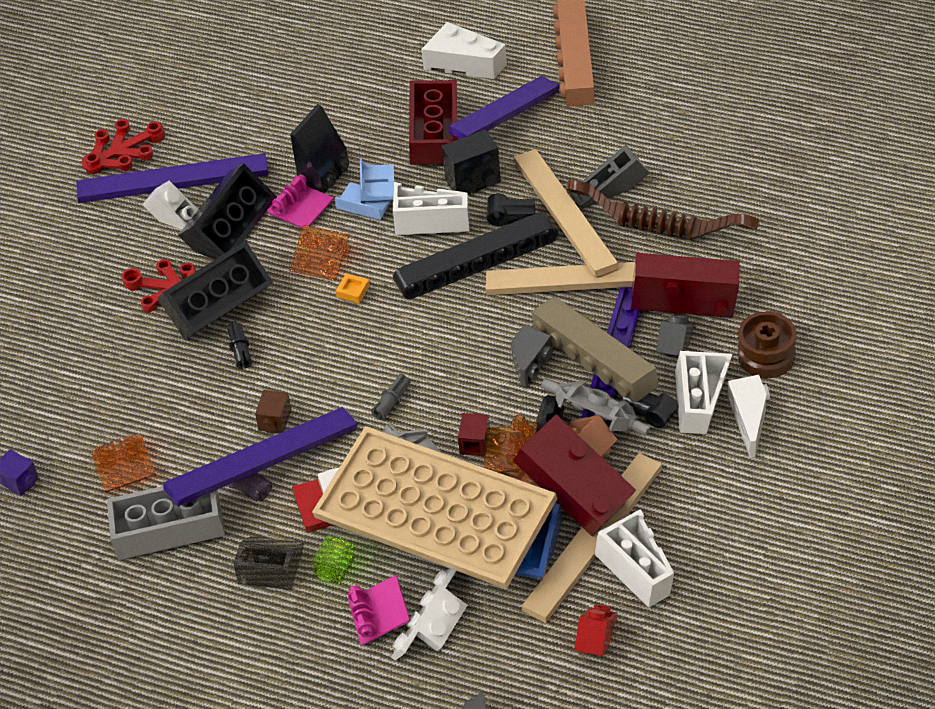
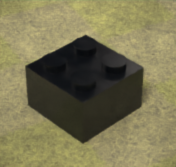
(471, 163)

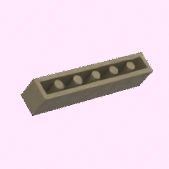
(595, 349)

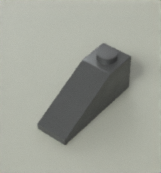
(614, 176)

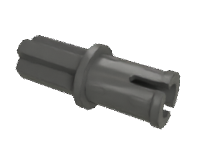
(390, 397)

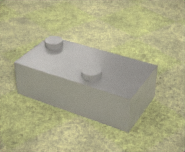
(153, 522)

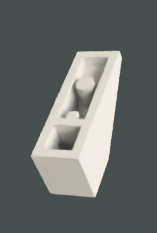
(748, 404)

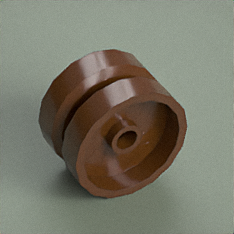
(767, 344)

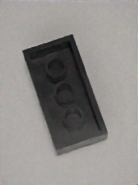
(215, 290)

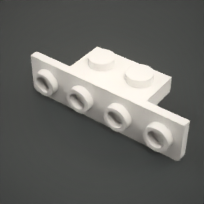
(435, 619)

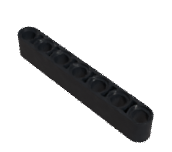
(475, 255)

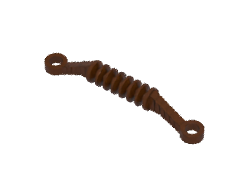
(694, 228)

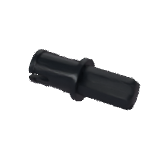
(239, 345)

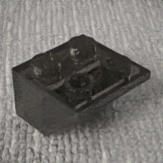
(267, 562)

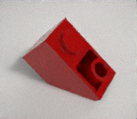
(595, 630)

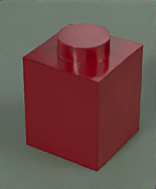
(473, 434)

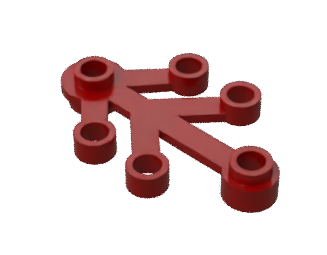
(98, 160)
(133, 281)

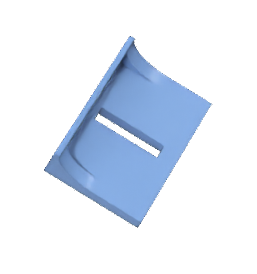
(376, 182)
(351, 202)

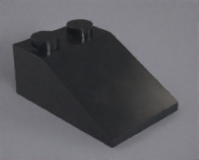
(319, 150)

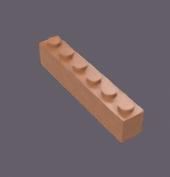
(574, 52)

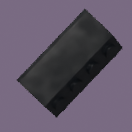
(228, 213)

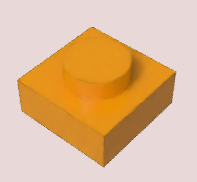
(352, 288)

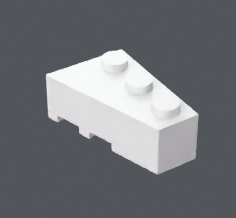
(464, 51)
(428, 211)
(698, 388)
(635, 558)

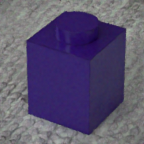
(17, 472)

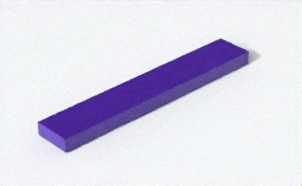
(505, 107)

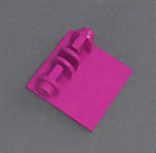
(299, 203)
(377, 609)

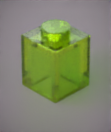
(333, 559)

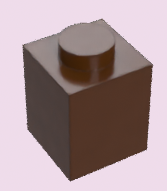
(273, 411)

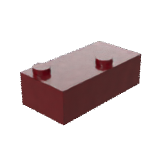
(430, 115)
(685, 285)
(577, 474)

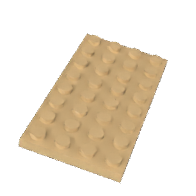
(435, 506)

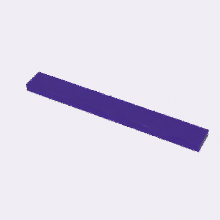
(180, 176)
(622, 328)
(259, 456)

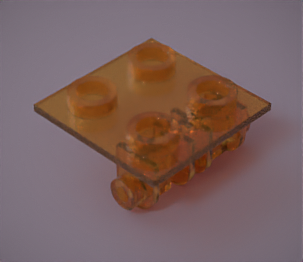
(320, 252)
(505, 443)
(123, 462)

